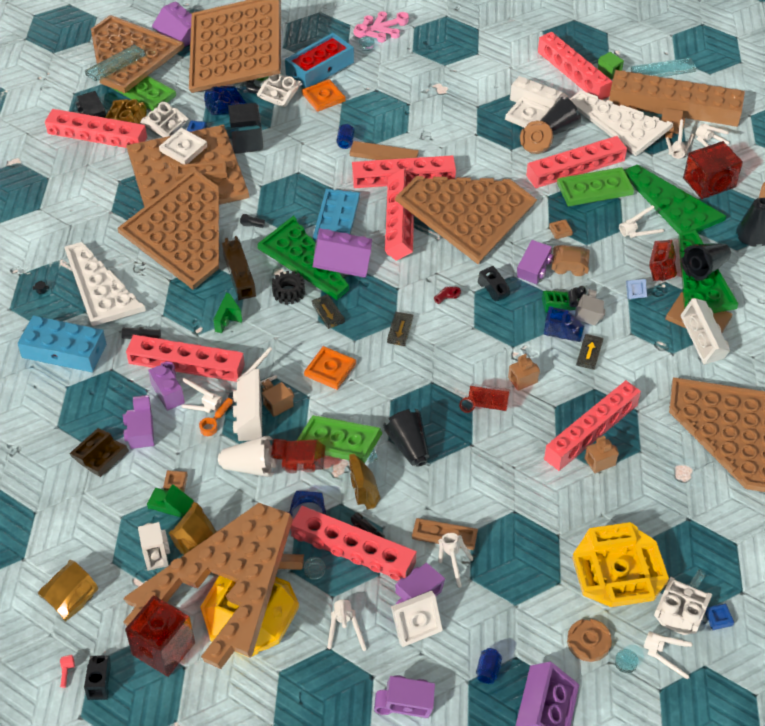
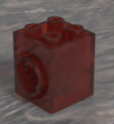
(712, 169)
(160, 635)

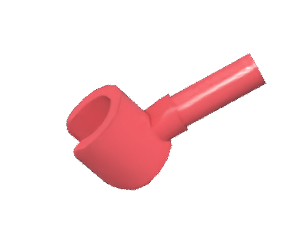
(66, 663)

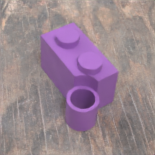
(534, 262)
(166, 386)
(139, 423)
(419, 582)
(405, 697)

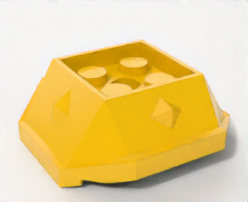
(625, 549)
(277, 618)

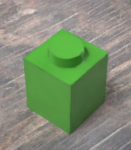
(609, 63)

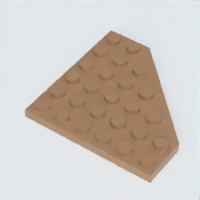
(116, 35)
(467, 211)
(180, 229)
(727, 424)

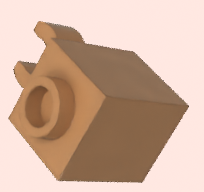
(672, 116)
(523, 373)
(277, 397)
(601, 455)

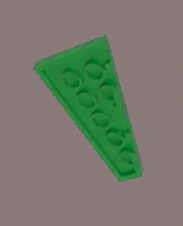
(673, 204)
(295, 251)
(712, 290)

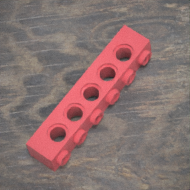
(574, 66)
(94, 128)
(576, 161)
(376, 172)
(398, 219)
(186, 357)
(592, 425)
(364, 542)

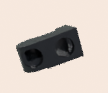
(493, 283)
(97, 678)

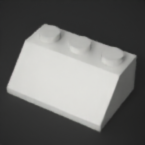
(535, 92)
(704, 331)
(248, 407)

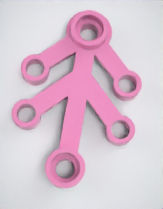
(363, 29)

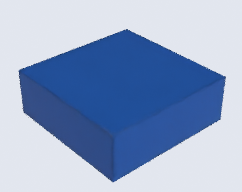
(196, 125)
(719, 617)

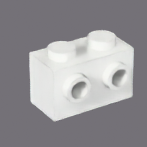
(154, 545)

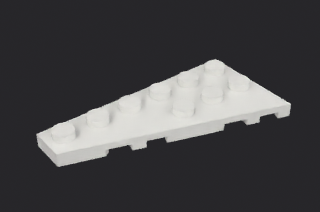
(630, 125)
(100, 289)

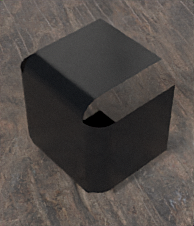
(241, 116)

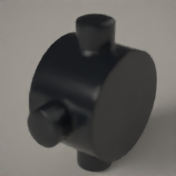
(40, 287)

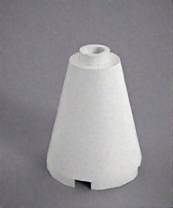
(249, 457)

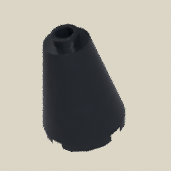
(562, 116)
(752, 226)
(704, 259)
(409, 436)

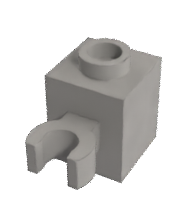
(590, 308)

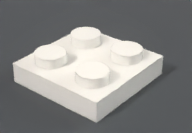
(525, 112)
(183, 146)
(417, 618)

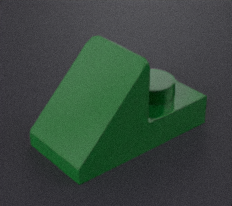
(227, 311)
(170, 502)

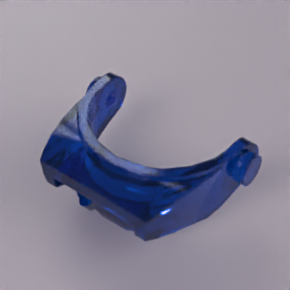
(306, 496)

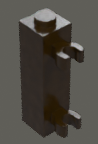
(238, 269)

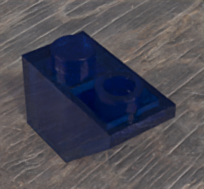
(563, 325)

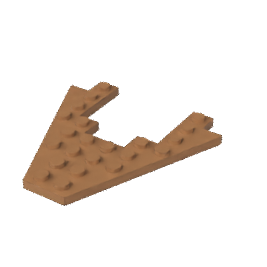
(241, 551)

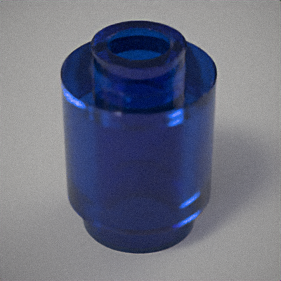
(345, 136)
(488, 666)

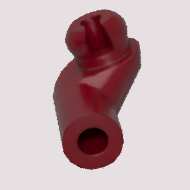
(447, 293)

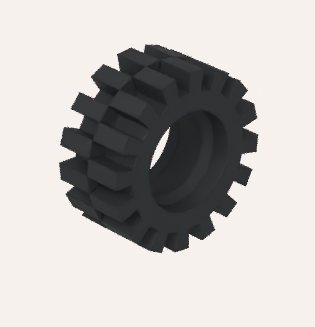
(288, 295)

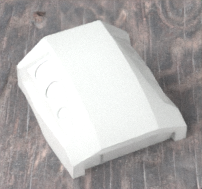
(279, 89)
(164, 120)
(682, 607)

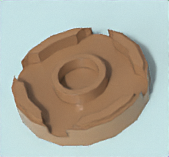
(536, 137)
(589, 640)

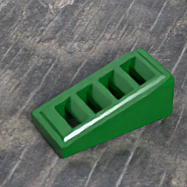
(551, 299)

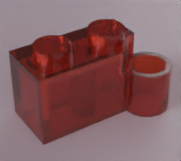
(663, 260)
(487, 397)
(299, 455)

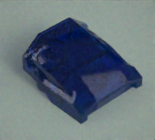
(220, 97)

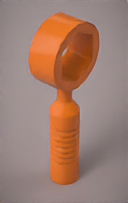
(218, 414)

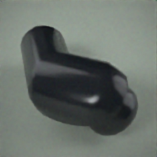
(250, 86)
(247, 220)
(575, 294)

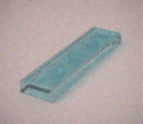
(114, 63)
(666, 68)

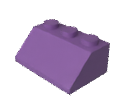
(174, 23)
(342, 252)
(547, 697)

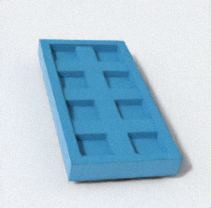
(337, 211)

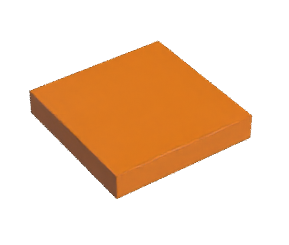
(323, 95)
(330, 367)

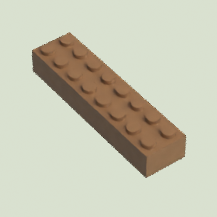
(695, 100)

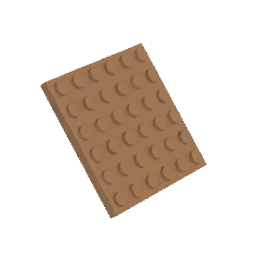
(235, 44)
(156, 170)

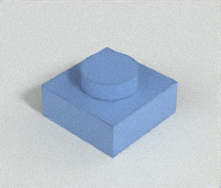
(636, 288)

